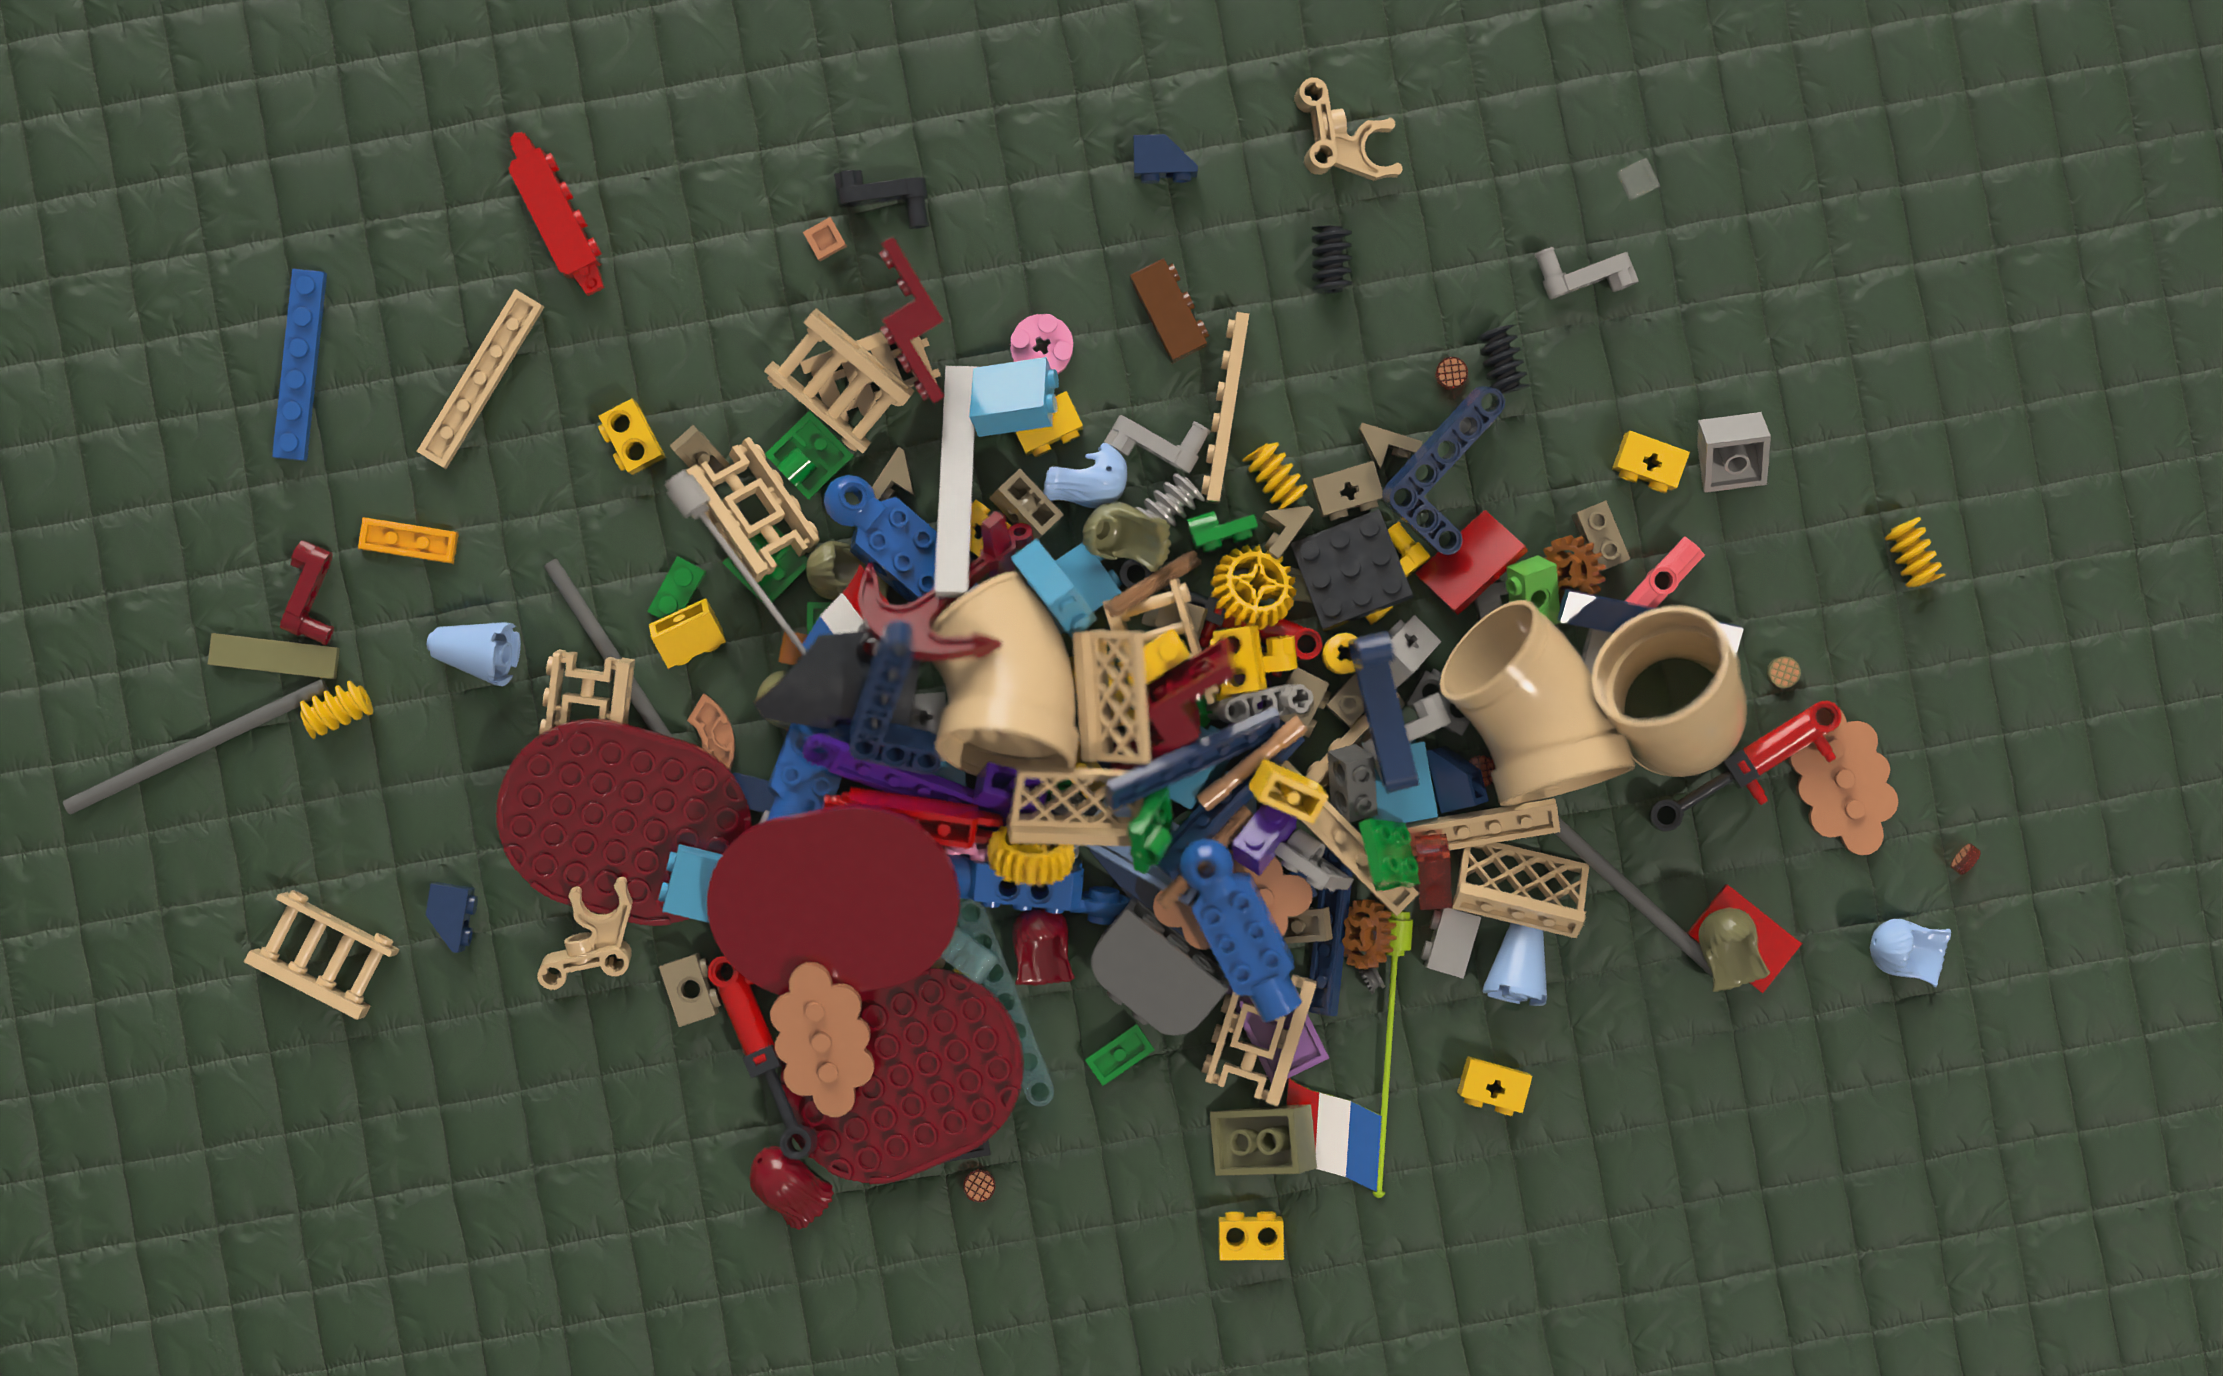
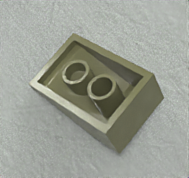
(1263, 1140)

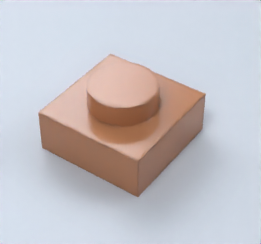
(824, 239)

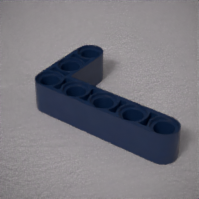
(1438, 466)
(1383, 711)
(870, 732)

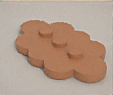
(1850, 792)
(1283, 894)
(822, 1039)

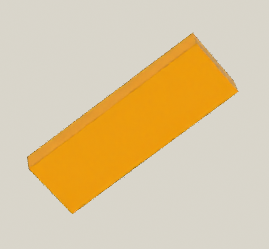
(408, 540)

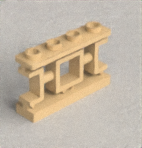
(774, 497)
(560, 713)
(1283, 1038)

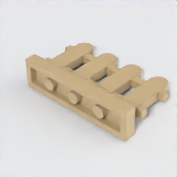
(866, 397)

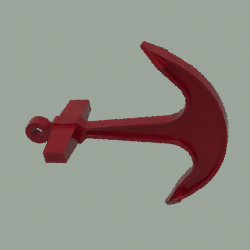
(995, 558)

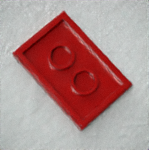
(1475, 566)
(1774, 943)

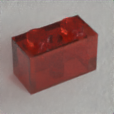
(1434, 871)

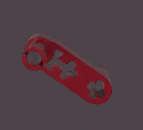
(314, 565)

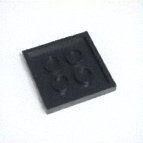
(1352, 570)

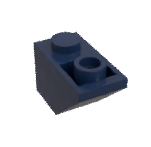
(1161, 158)
(1455, 780)
(450, 913)

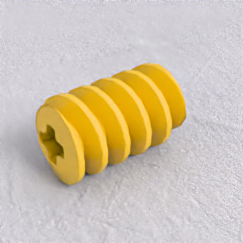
(1276, 475)
(1914, 553)
(1330, 654)
(335, 709)

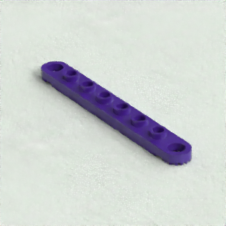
(888, 779)

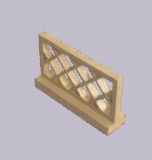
(1096, 697)
(1072, 827)
(1519, 906)

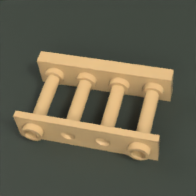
(843, 350)
(1179, 595)
(324, 986)

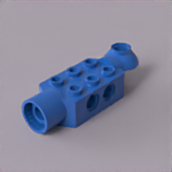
(888, 535)
(798, 784)
(982, 885)
(1241, 930)

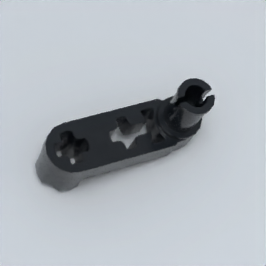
(853, 192)

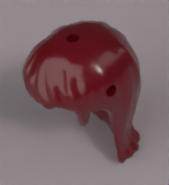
(1041, 948)
(789, 1187)

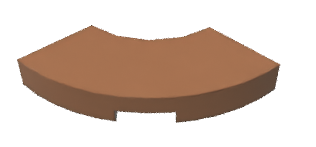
(714, 730)

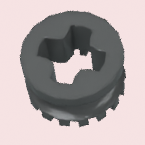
(1373, 979)

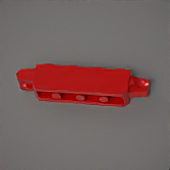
(554, 214)
(945, 821)

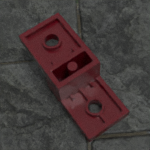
(910, 320)
(1172, 701)

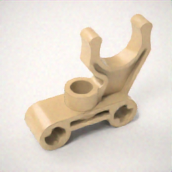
(1332, 137)
(593, 948)

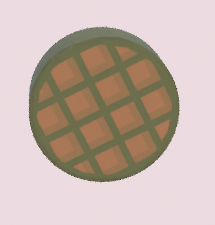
(1783, 672)

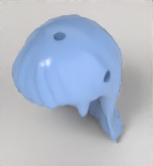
(1089, 486)
(1909, 950)

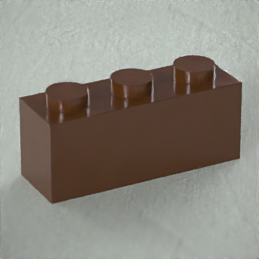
(1169, 310)

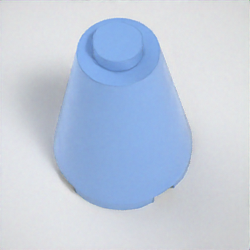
(478, 649)
(1519, 968)

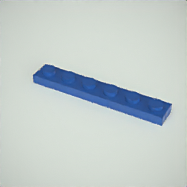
(299, 364)

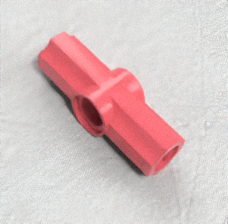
(1675, 565)

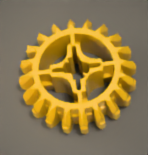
(1266, 576)
(1029, 861)

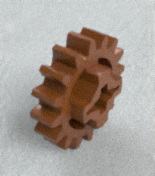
(1577, 569)
(1367, 934)

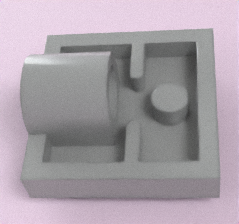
(1305, 855)

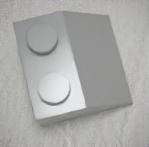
(1733, 451)

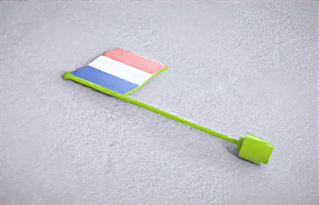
(1345, 1133)

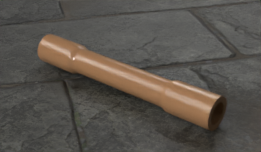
(1223, 786)

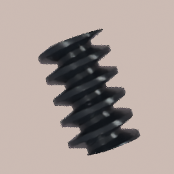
(1331, 259)
(1502, 360)

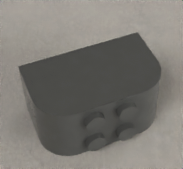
(1156, 971)

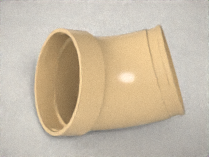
(1015, 701)
(1533, 706)
(1700, 734)

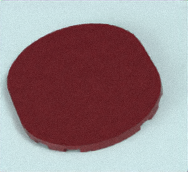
(613, 804)
(835, 890)
(938, 1083)

